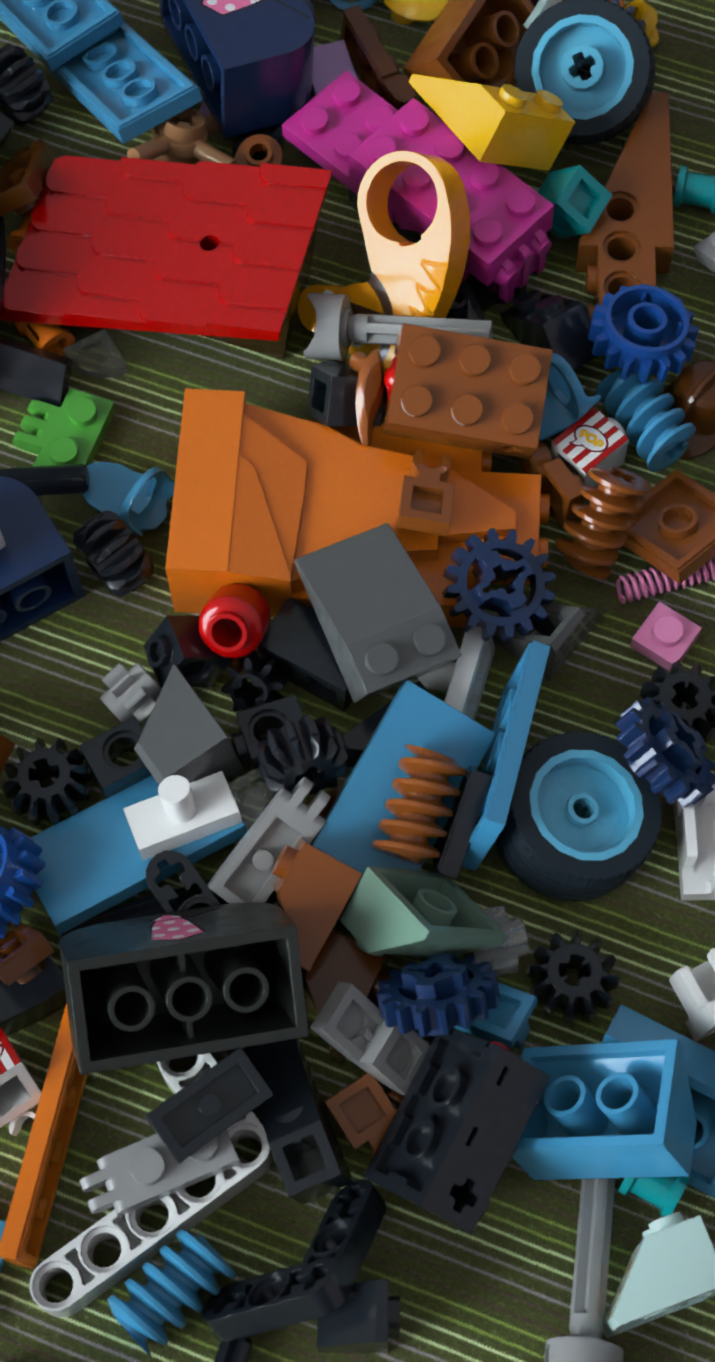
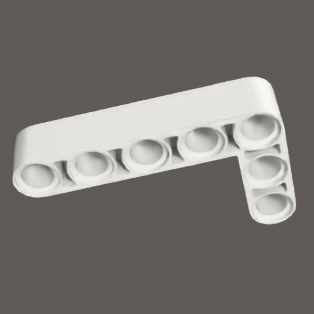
(137, 1244)

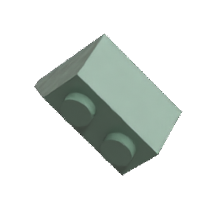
(416, 915)

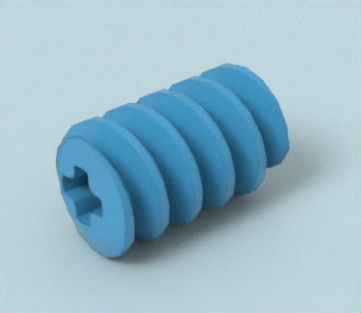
(646, 418)
(169, 1289)

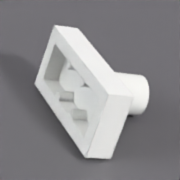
(465, 677)
(182, 813)

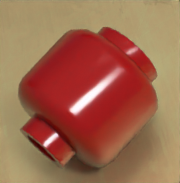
(234, 620)

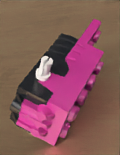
(509, 221)

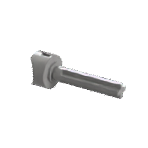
(339, 327)
(589, 1281)

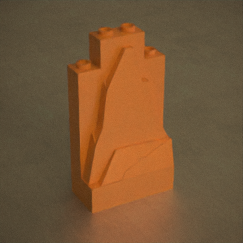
(279, 486)

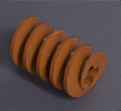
(603, 520)
(419, 806)

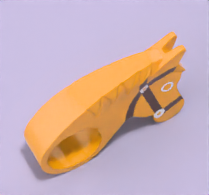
(405, 274)

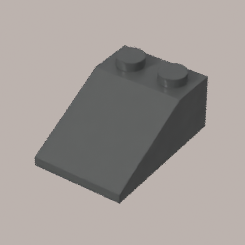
(376, 612)

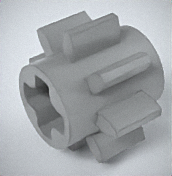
(130, 693)

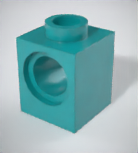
(576, 200)

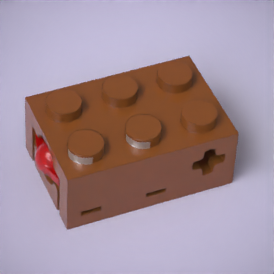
(466, 391)

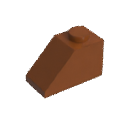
(313, 893)

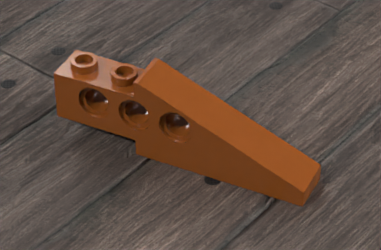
(643, 204)

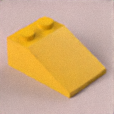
(499, 122)

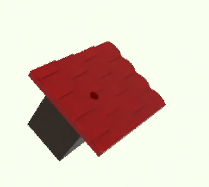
(170, 249)

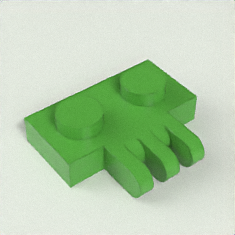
(67, 432)

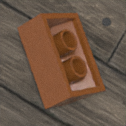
(473, 42)

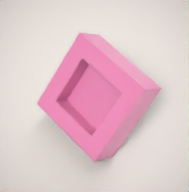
(665, 636)

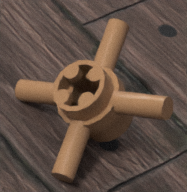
(182, 141)

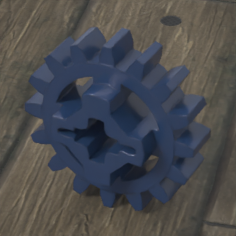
(491, 567)
(666, 752)
(438, 994)

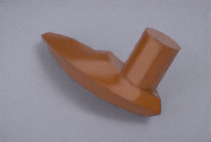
(368, 391)

